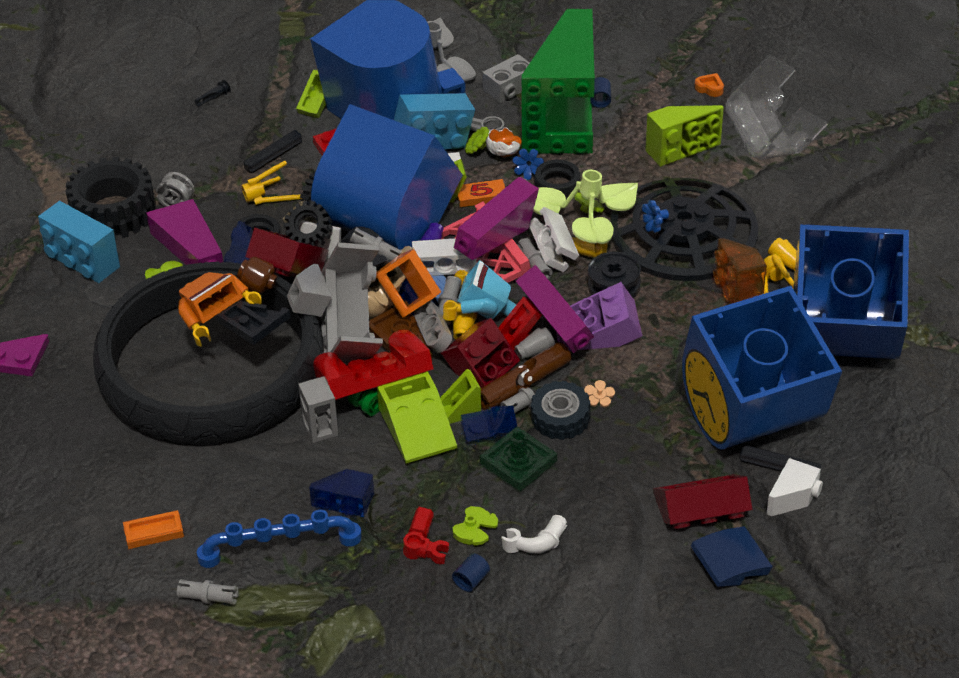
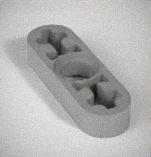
(432, 326)

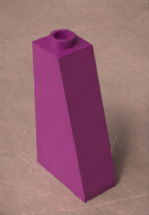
(498, 220)
(184, 233)
(555, 309)

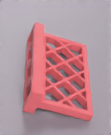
(508, 251)

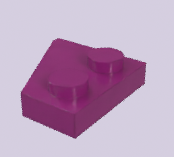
(22, 354)

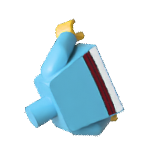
(480, 293)

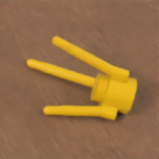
(255, 188)
(776, 271)

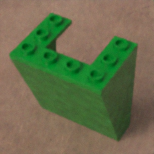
(560, 87)

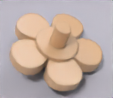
(599, 394)

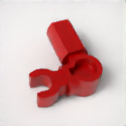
(416, 542)

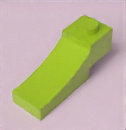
(312, 100)

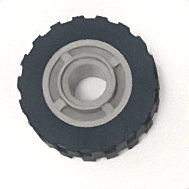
(560, 410)

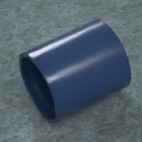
(602, 93)
(470, 572)

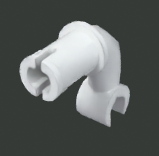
(546, 538)

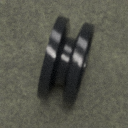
(613, 268)

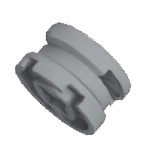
(173, 190)

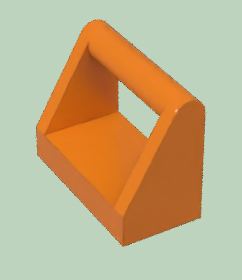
(417, 277)

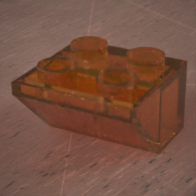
(739, 270)

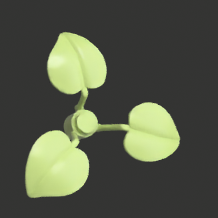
(591, 229)

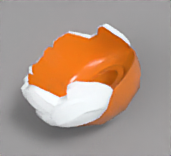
(503, 142)

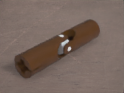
(526, 374)

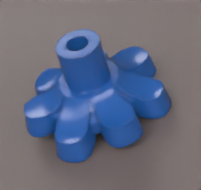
(524, 165)
(653, 216)

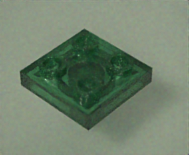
(518, 458)

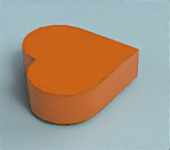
(709, 84)

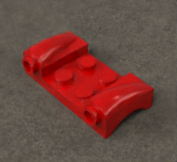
(406, 358)

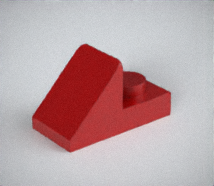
(520, 322)

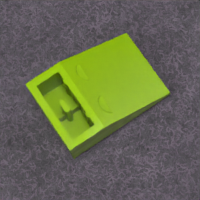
(682, 131)
(416, 417)

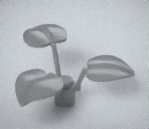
(443, 38)

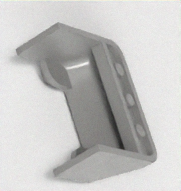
(347, 317)

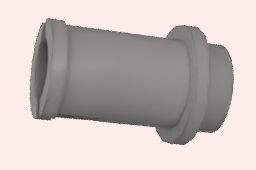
(520, 400)

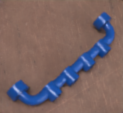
(235, 535)

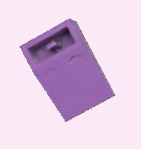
(609, 317)

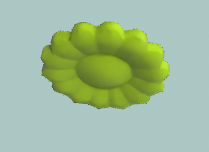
(477, 140)
(598, 207)

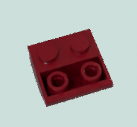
(481, 351)

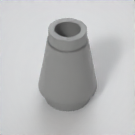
(534, 343)

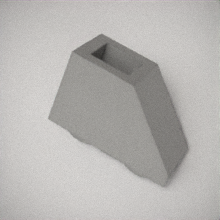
(309, 292)

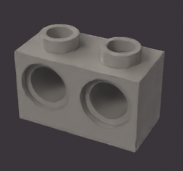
(505, 78)
(318, 409)

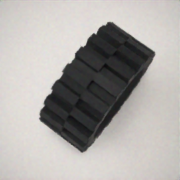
(111, 180)

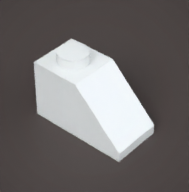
(794, 488)

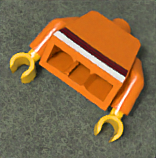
(209, 297)

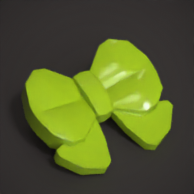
(469, 531)

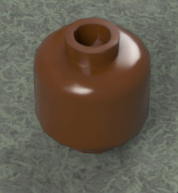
(257, 275)

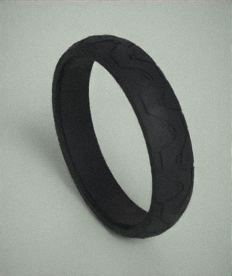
(198, 424)

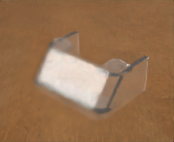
(754, 116)

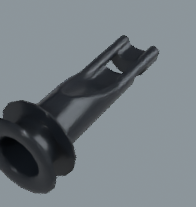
(222, 87)

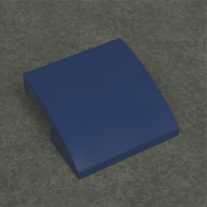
(731, 556)

